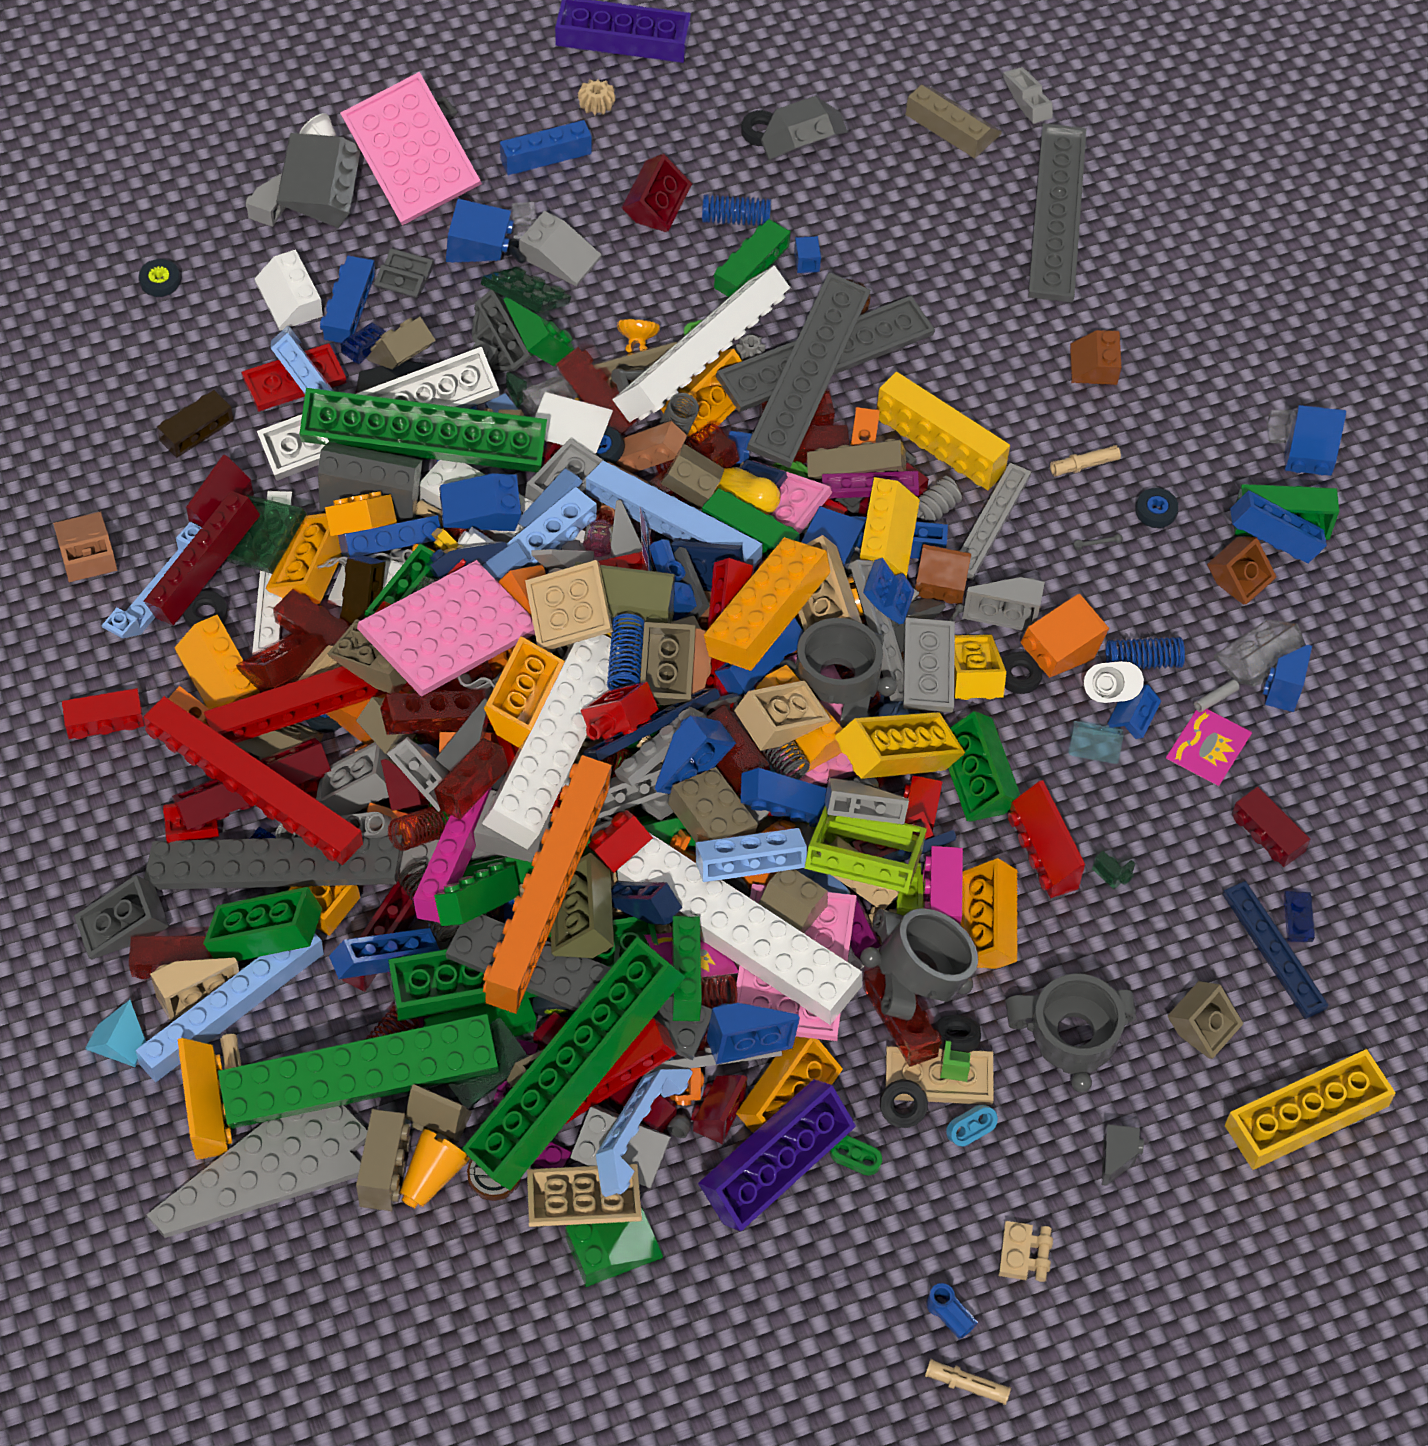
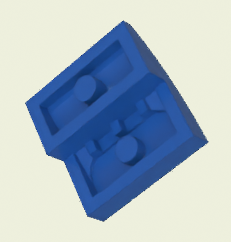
(889, 592)

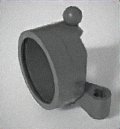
(847, 644)
(925, 936)
(1080, 997)

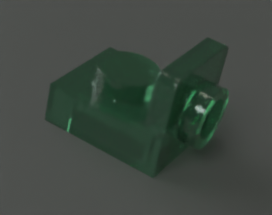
(1111, 872)

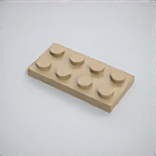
(927, 1074)

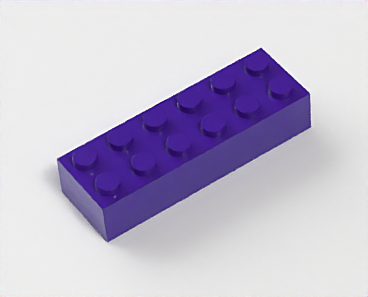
(623, 29)
(777, 1155)

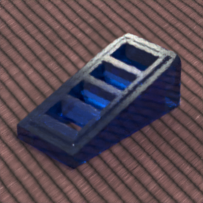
(358, 355)

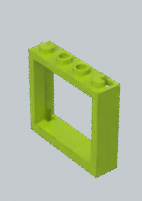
(862, 866)

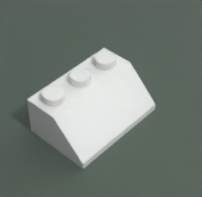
(288, 291)

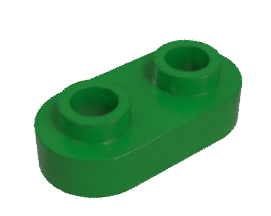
(856, 1155)

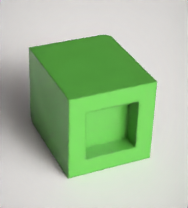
(955, 1064)

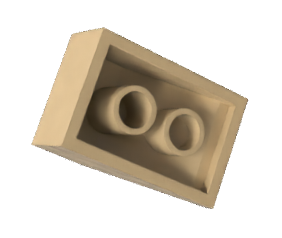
(781, 714)
(188, 982)

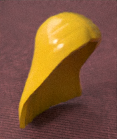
(750, 489)

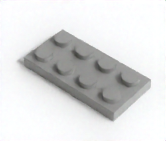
(928, 665)

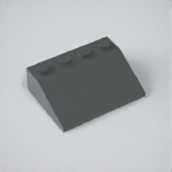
(319, 176)
(358, 471)

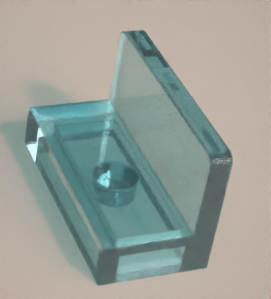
(1096, 742)

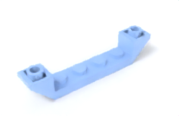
(296, 361)
(138, 616)
(612, 1169)

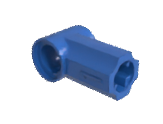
(665, 560)
(951, 1313)

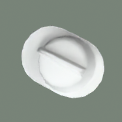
(319, 125)
(1113, 682)

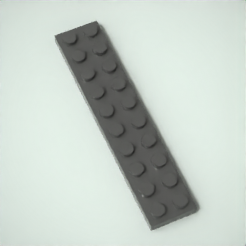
(1057, 213)
(873, 336)
(808, 370)
(267, 864)
(565, 979)

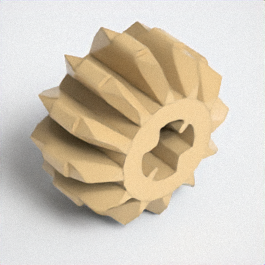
(596, 96)

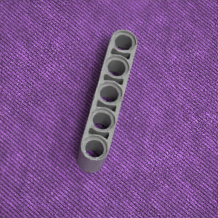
(368, 823)

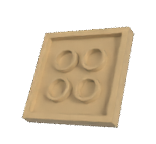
(569, 605)

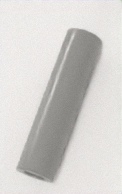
(1216, 696)

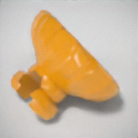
(637, 332)

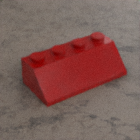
(1046, 841)

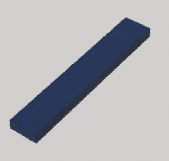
(657, 722)
(1275, 950)

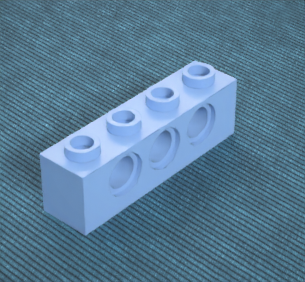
(557, 520)
(751, 854)

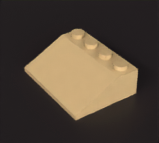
(575, 1197)

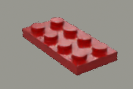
(273, 384)

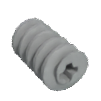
(938, 500)

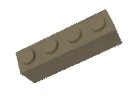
(863, 458)

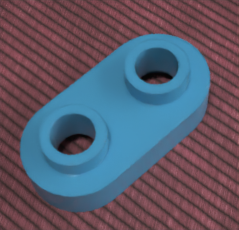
(970, 1125)

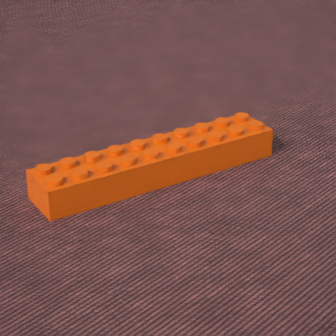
(547, 884)

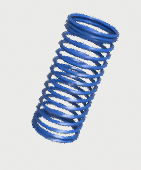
(759, 211)
(625, 632)
(1117, 655)

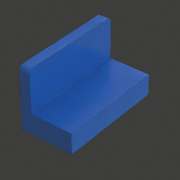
(1136, 713)

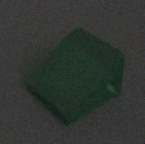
(515, 388)

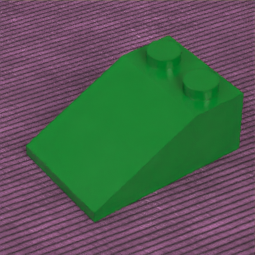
(540, 336)
(611, 1248)

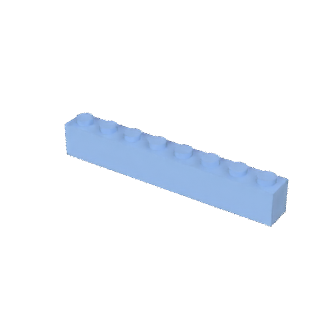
(665, 512)
(225, 1006)

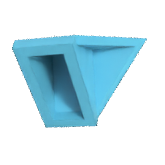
(118, 1036)

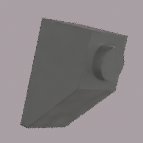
(1120, 1151)

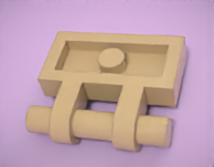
(1016, 1251)

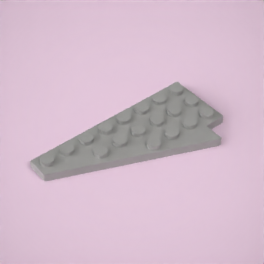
(267, 1167)

